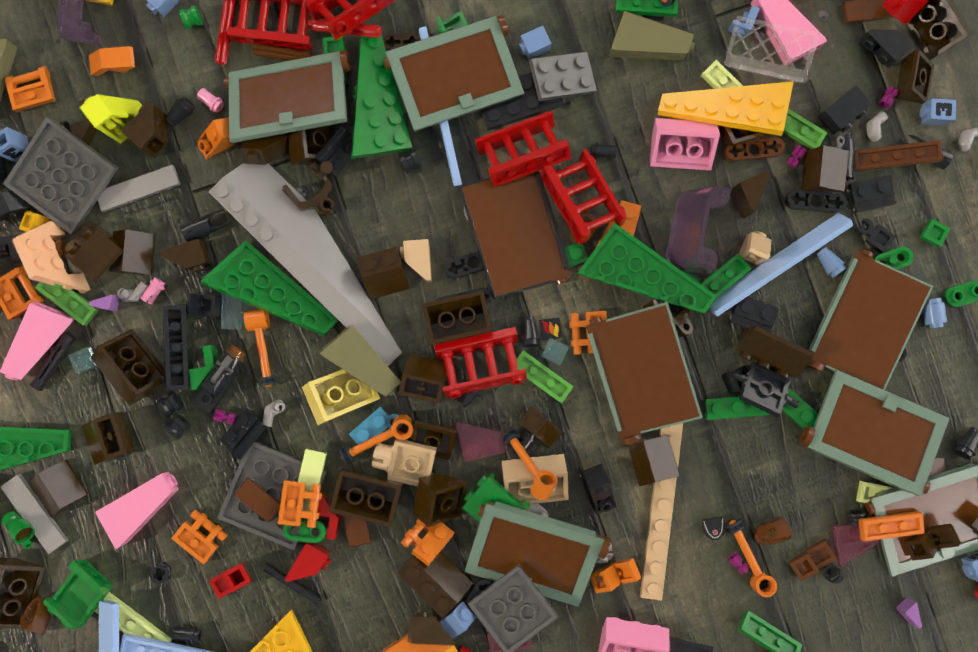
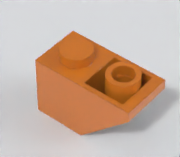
(215, 138)

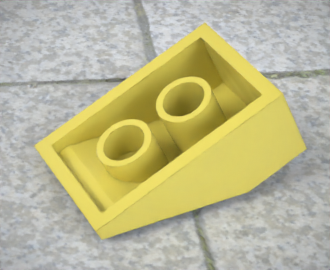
(337, 395)

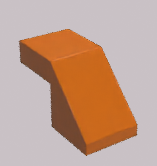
(113, 59)
(614, 574)

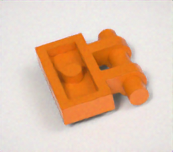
(575, 324)
(292, 504)
(195, 541)
(431, 544)

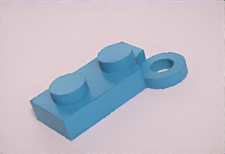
(373, 425)

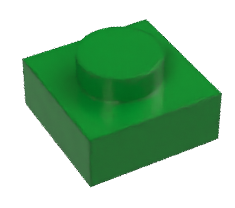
(331, 45)
(935, 233)
(575, 254)

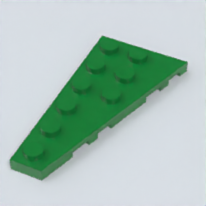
(378, 112)
(637, 268)
(260, 283)
(30, 444)

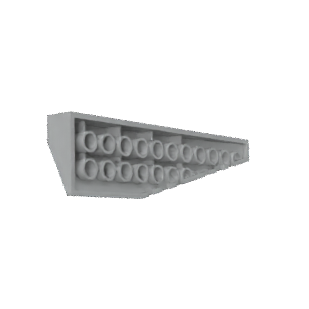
(304, 248)

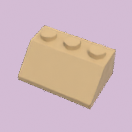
(519, 479)

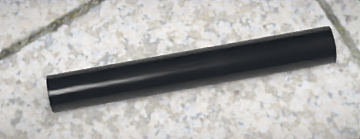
(292, 584)

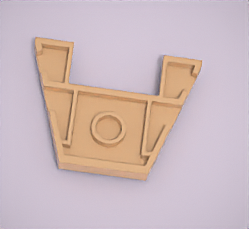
(42, 259)

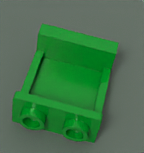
(490, 491)
(78, 595)

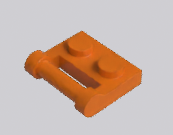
(33, 94)
(11, 298)

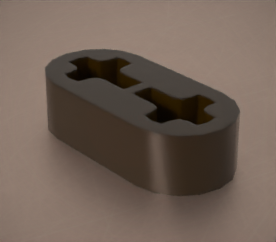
(399, 38)

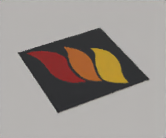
(550, 328)

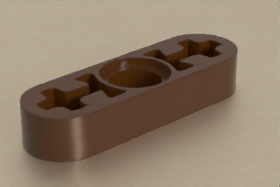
(769, 153)

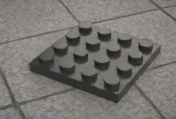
(60, 175)
(269, 470)

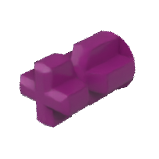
(888, 99)
(798, 153)
(220, 416)
(736, 560)

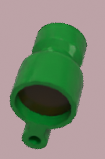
(18, 529)

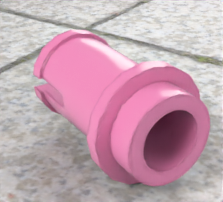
(210, 100)
(153, 290)

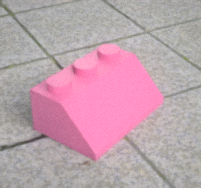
(683, 144)
(633, 637)

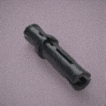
(57, 354)

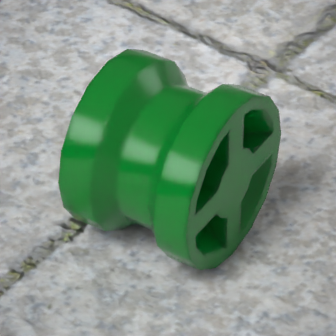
(191, 17)

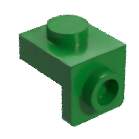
(454, 22)

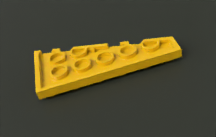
(749, 108)

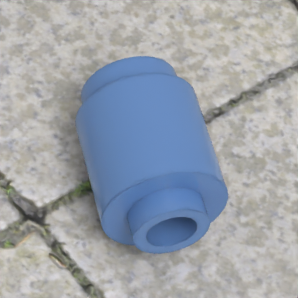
(934, 313)

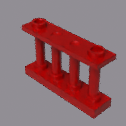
(350, 18)
(280, 38)
(530, 162)
(571, 211)
(484, 342)

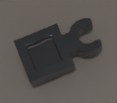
(877, 237)

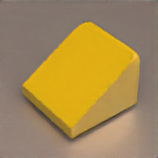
(32, 221)

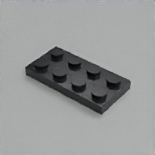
(519, 107)

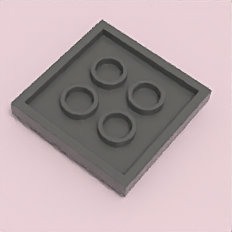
(512, 609)

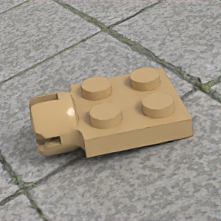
(404, 461)

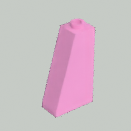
(785, 14)
(35, 336)
(132, 511)

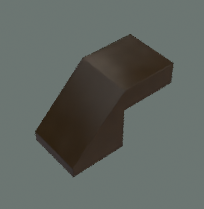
(84, 130)
(935, 537)

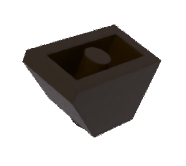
(264, 149)
(190, 255)
(540, 426)
(427, 630)

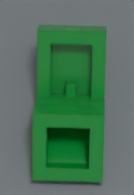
(198, 375)

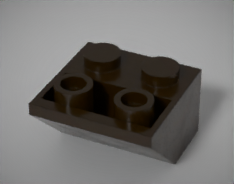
(148, 129)
(423, 379)
(108, 437)

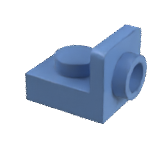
(744, 28)

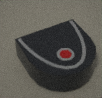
(713, 528)

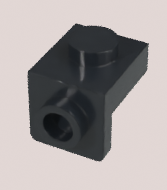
(203, 305)

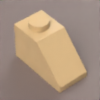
(756, 248)
(418, 257)

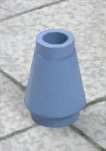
(832, 264)

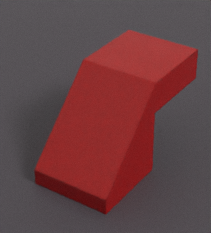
(334, 521)
(230, 580)

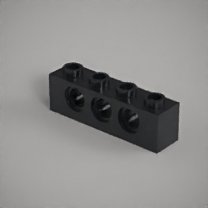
(175, 347)

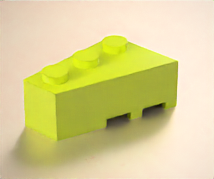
(110, 114)

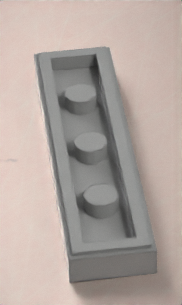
(138, 188)
(35, 513)

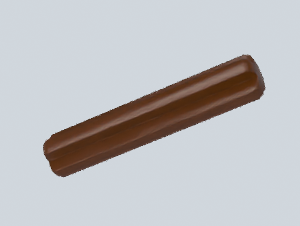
(279, 52)

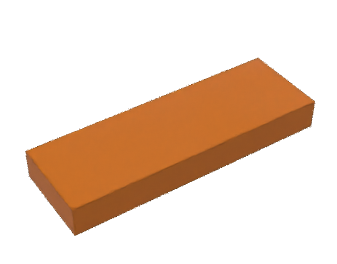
(891, 526)

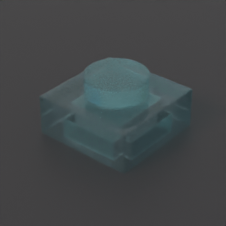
(554, 351)
(82, 360)

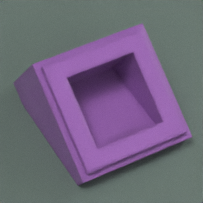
(108, 303)
(909, 610)

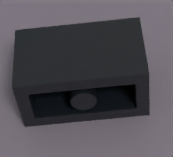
(844, 110)

